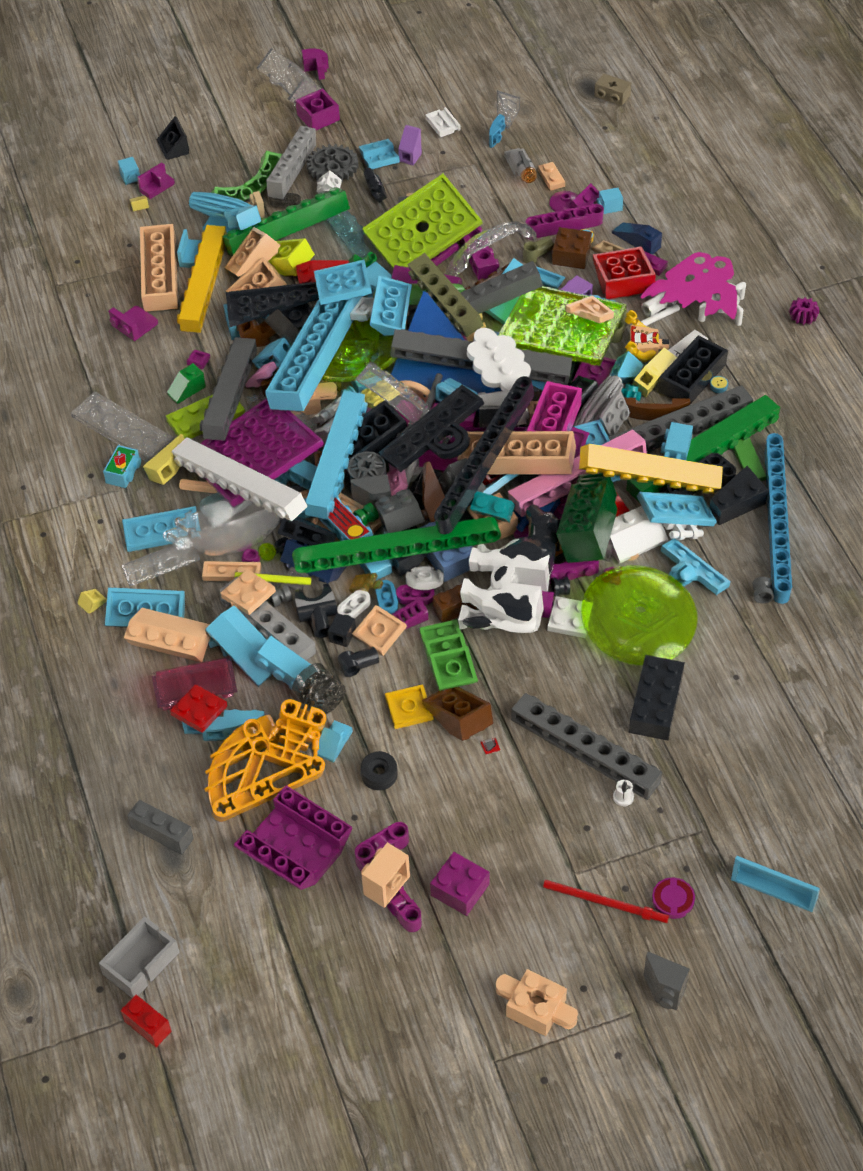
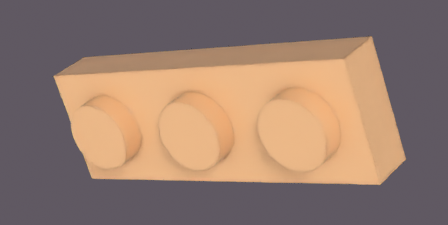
(226, 570)

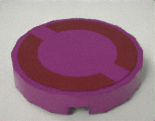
(673, 897)

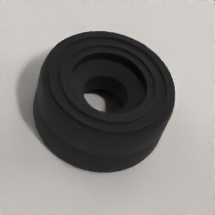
(379, 781)

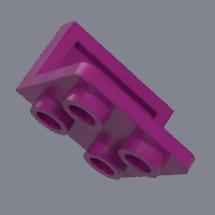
(133, 322)

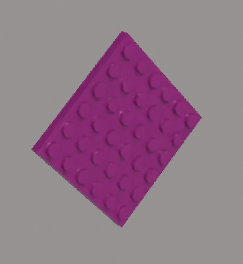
(266, 442)

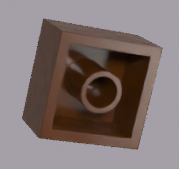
(571, 248)

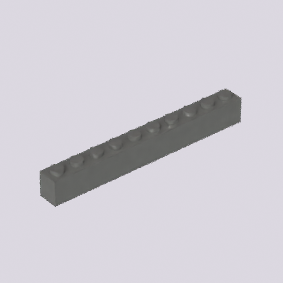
(454, 353)

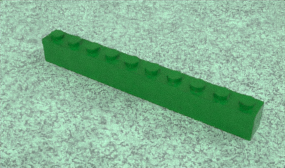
(721, 437)

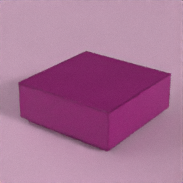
(199, 358)

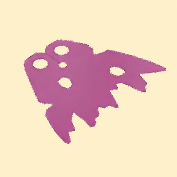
(701, 287)

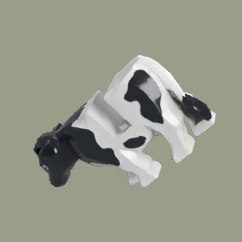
(517, 578)

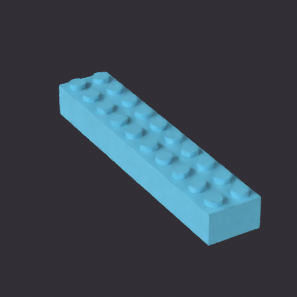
(310, 355)

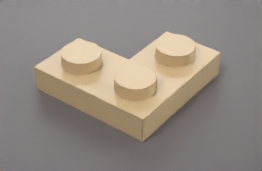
(256, 199)

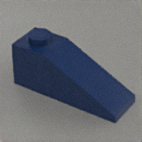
(640, 236)

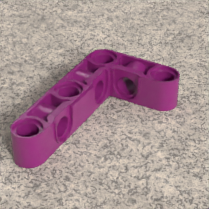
(401, 904)

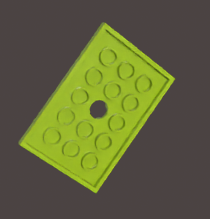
(435, 203)

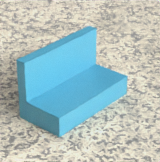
(187, 250)

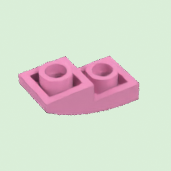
(261, 374)

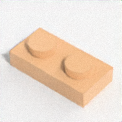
(551, 176)

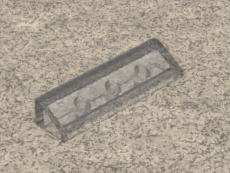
(157, 564)

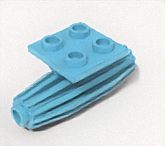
(215, 206)

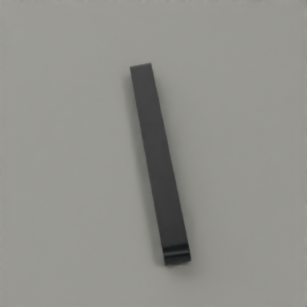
(483, 455)

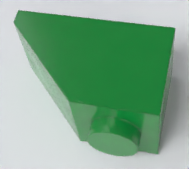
(186, 383)

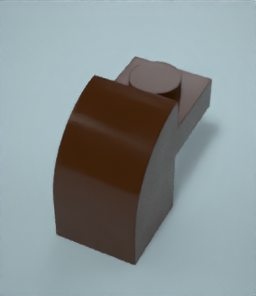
(257, 331)

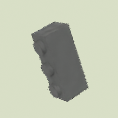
(160, 827)

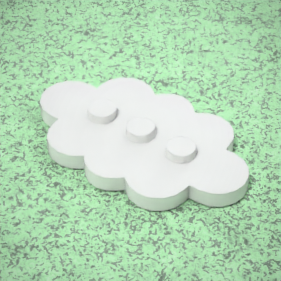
(497, 359)

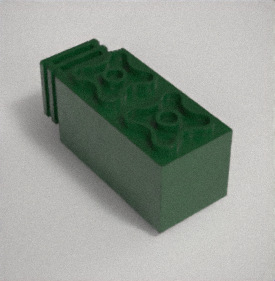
(588, 518)

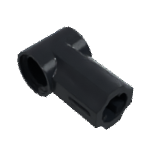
(353, 662)

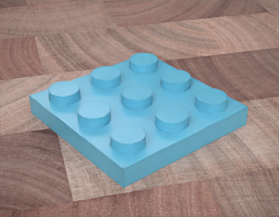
(342, 282)

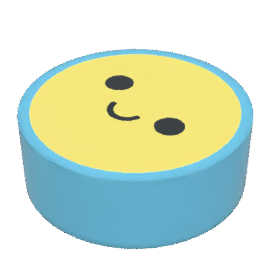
(718, 384)

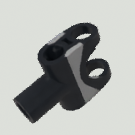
(317, 610)

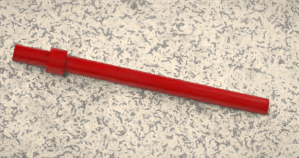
(647, 913)

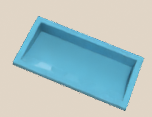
(775, 883)

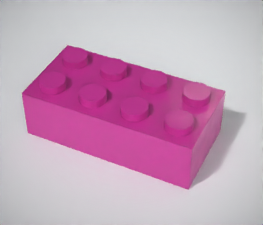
(556, 408)

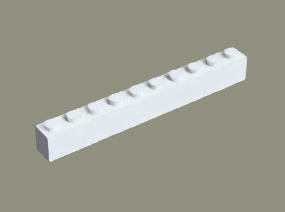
(239, 479)

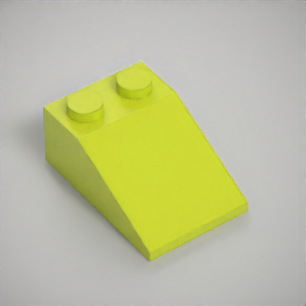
(291, 254)

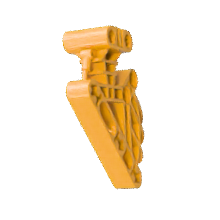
(298, 727)

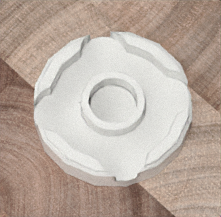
(424, 578)

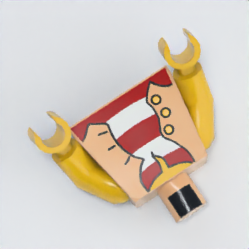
(644, 340)

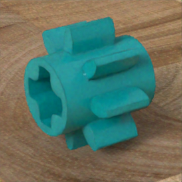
(631, 391)

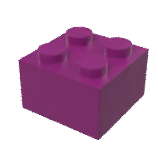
(317, 109)
(460, 883)

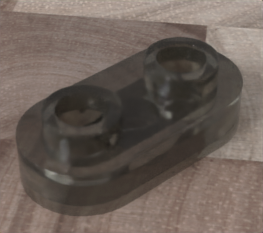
(288, 200)

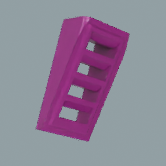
(412, 608)

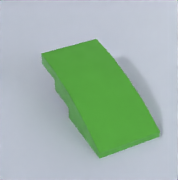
(448, 655)

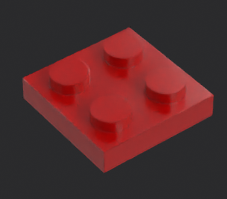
(198, 708)

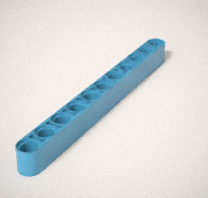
(778, 519)

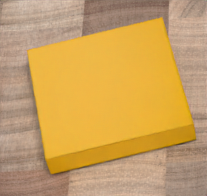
(407, 706)

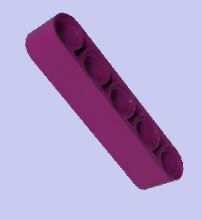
(573, 218)

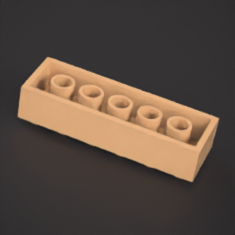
(158, 267)
(531, 452)

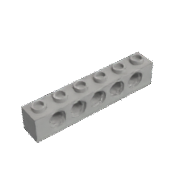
(291, 162)
(276, 624)

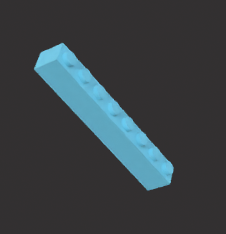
(335, 455)

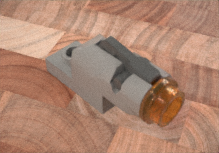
(521, 164)

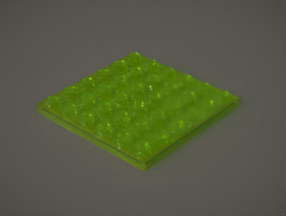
(543, 325)

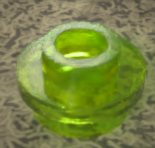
(266, 551)

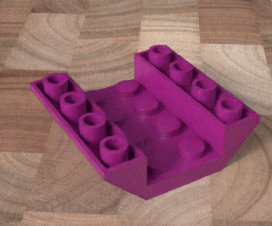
(296, 839)

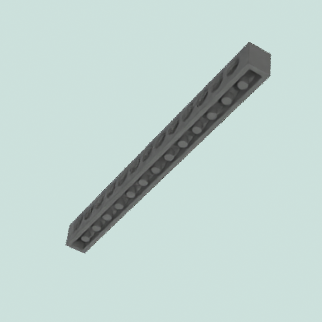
(699, 415)

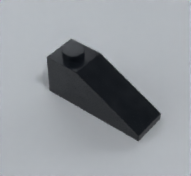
(305, 531)

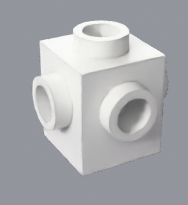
(327, 182)

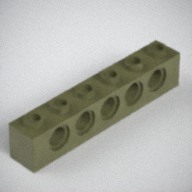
(445, 295)

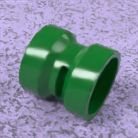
(367, 514)

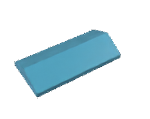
(390, 305)
(126, 602)
(240, 642)

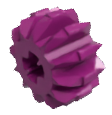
(804, 311)

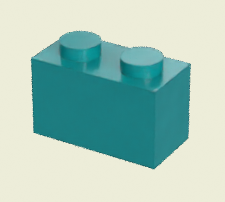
(492, 506)

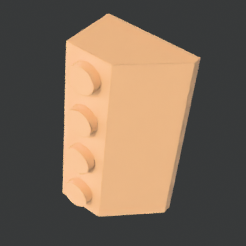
(168, 634)

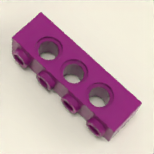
(482, 261)

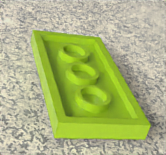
(188, 419)

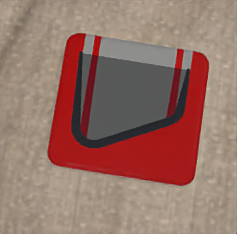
(490, 746)

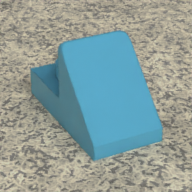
(242, 217)
(333, 740)

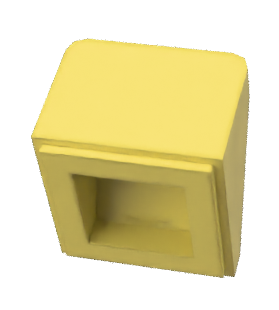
(139, 203)
(91, 600)

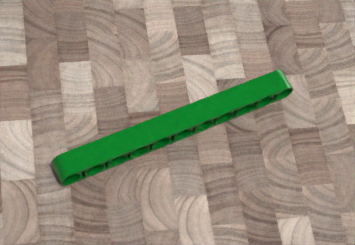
(394, 545)

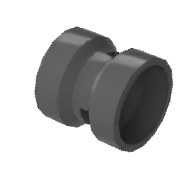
(763, 586)
(281, 595)

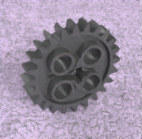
(333, 158)

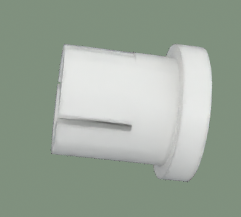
(628, 793)

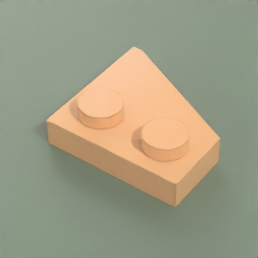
(590, 309)

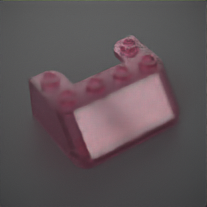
(212, 675)

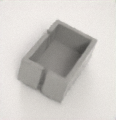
(139, 957)

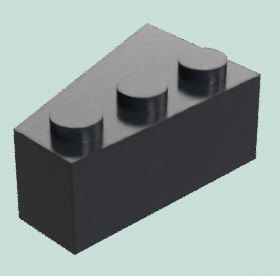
(738, 496)

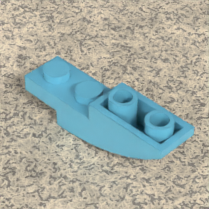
(224, 726)

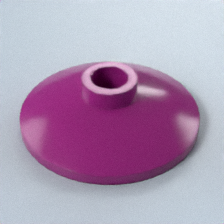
(562, 200)

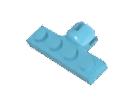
(693, 568)

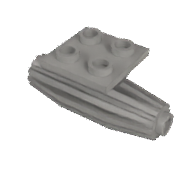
(606, 405)

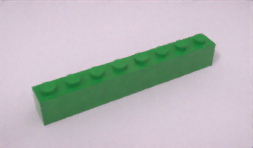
(293, 218)

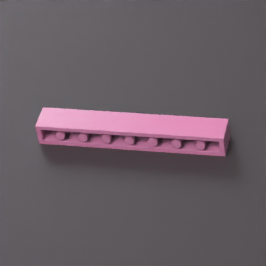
(551, 487)

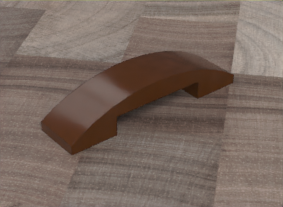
(652, 411)

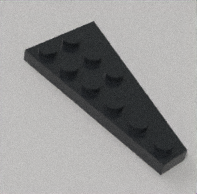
(260, 302)

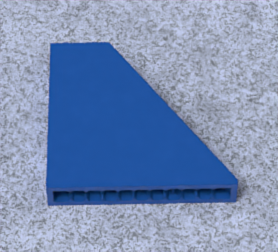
(433, 321)

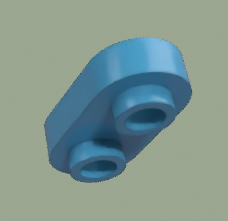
(388, 598)

